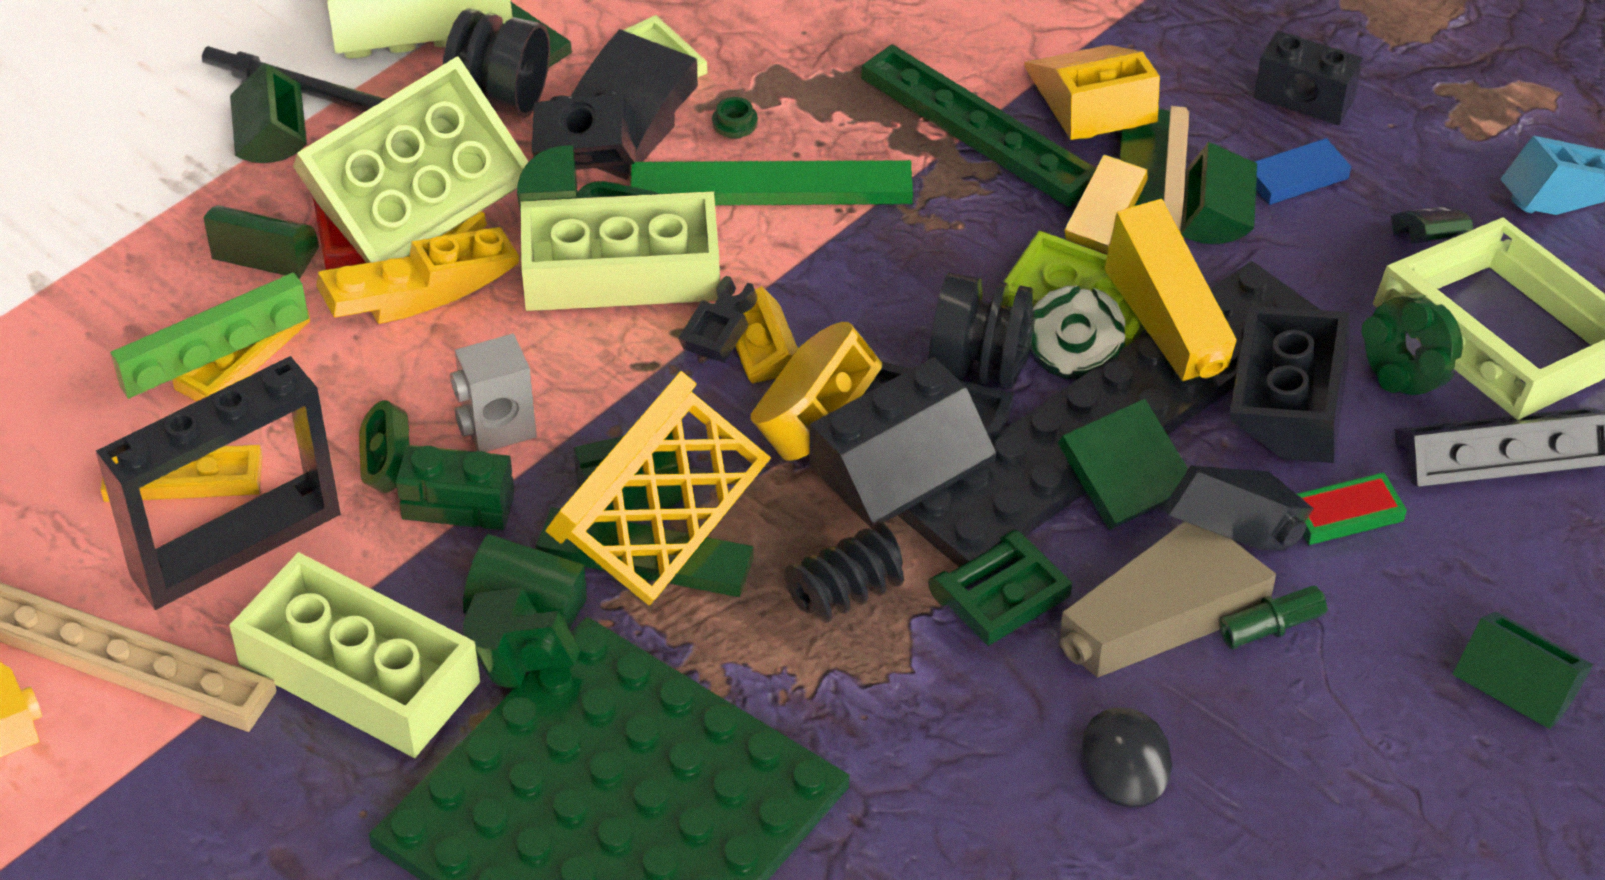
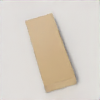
(1176, 162)

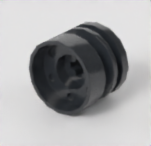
(503, 58)
(982, 331)

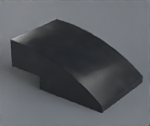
(652, 80)

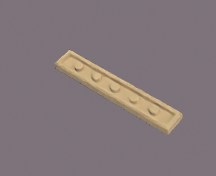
(133, 659)

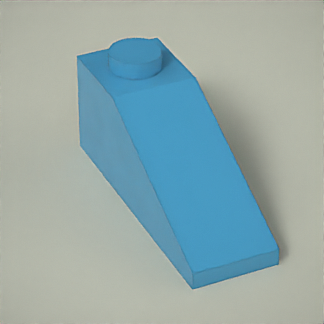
(1556, 176)

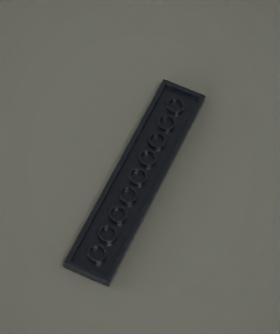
(1031, 472)

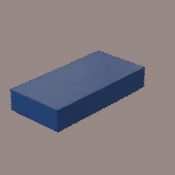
(1300, 171)

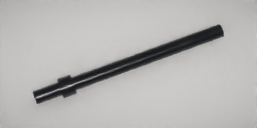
(245, 64)

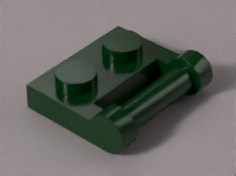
(1006, 598)

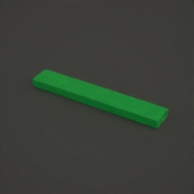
(782, 181)

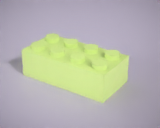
(619, 251)
(356, 654)

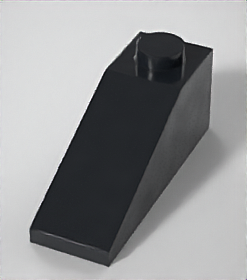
(1240, 506)

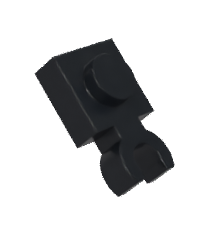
(718, 326)

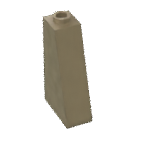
(1163, 600)

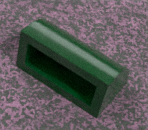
(267, 117)
(549, 176)
(1218, 196)
(260, 241)
(546, 578)
(1522, 669)

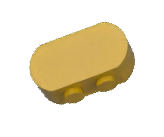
(817, 380)

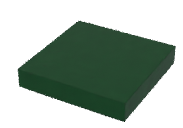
(1125, 463)

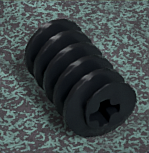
(846, 571)

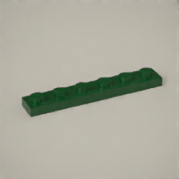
(979, 124)

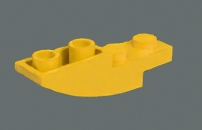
(432, 276)

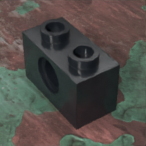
(1308, 77)
(605, 143)

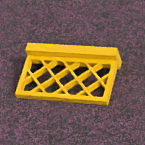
(620, 469)

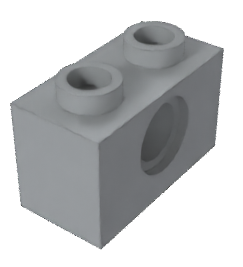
(494, 393)

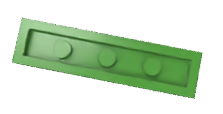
(210, 335)

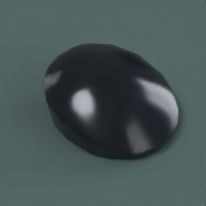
(1126, 757)

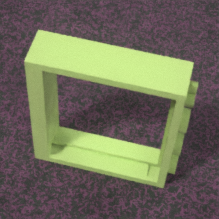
(1539, 275)

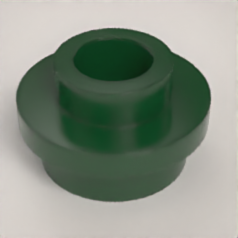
(734, 118)

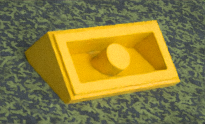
(766, 341)

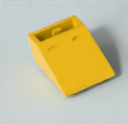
(1098, 89)

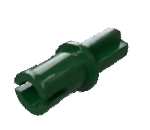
(1272, 616)

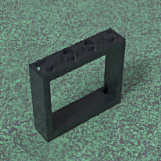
(251, 528)

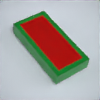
(1352, 508)

